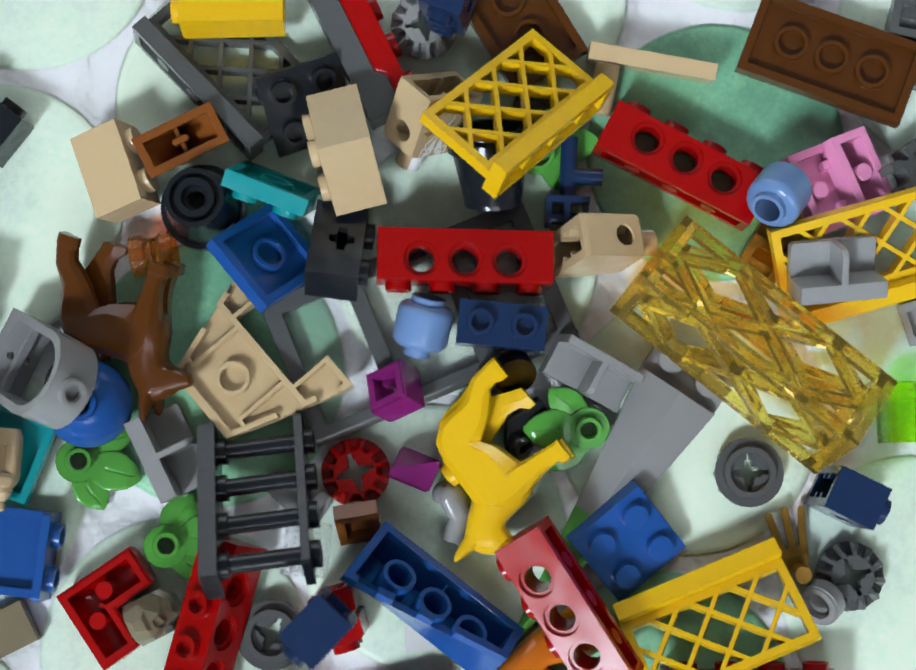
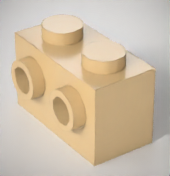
(114, 172)

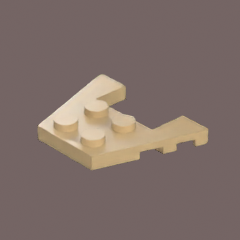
(240, 381)

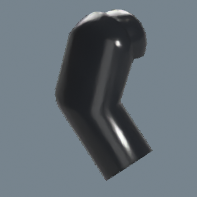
(515, 439)

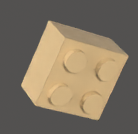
(342, 150)

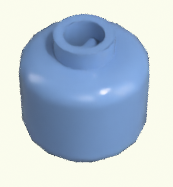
(779, 194)
(423, 325)

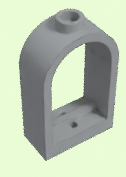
(70, 378)

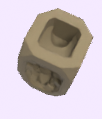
(152, 616)

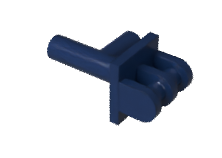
(569, 178)

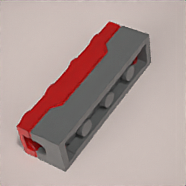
(363, 52)

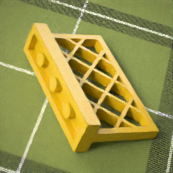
(538, 139)
(900, 277)
(709, 583)

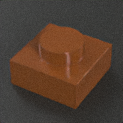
(357, 521)

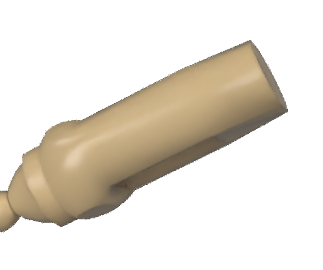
(10, 462)

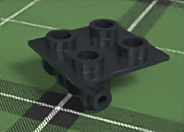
(285, 95)

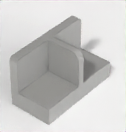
(834, 270)
(589, 371)
(166, 452)

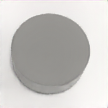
(823, 601)

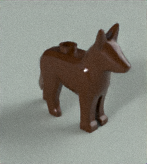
(126, 330)

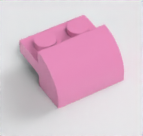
(841, 174)

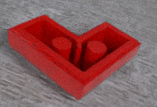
(96, 603)

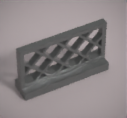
(200, 87)

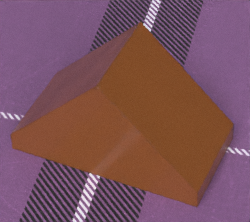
(180, 140)

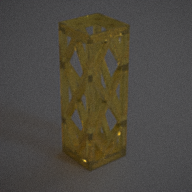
(785, 377)

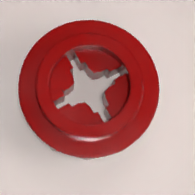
(364, 453)

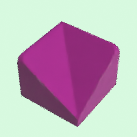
(395, 390)
(414, 469)

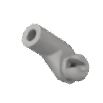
(456, 507)

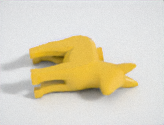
(485, 470)

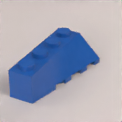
(433, 601)

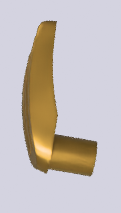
(795, 557)

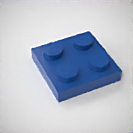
(262, 256)
(626, 541)

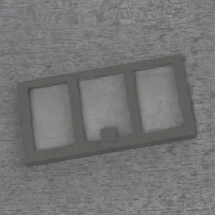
(362, 340)

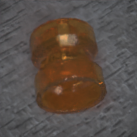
(153, 249)

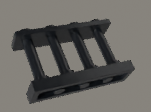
(214, 489)

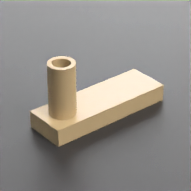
(612, 58)

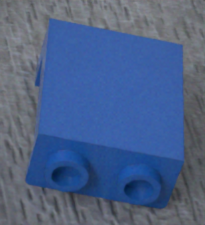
(29, 552)

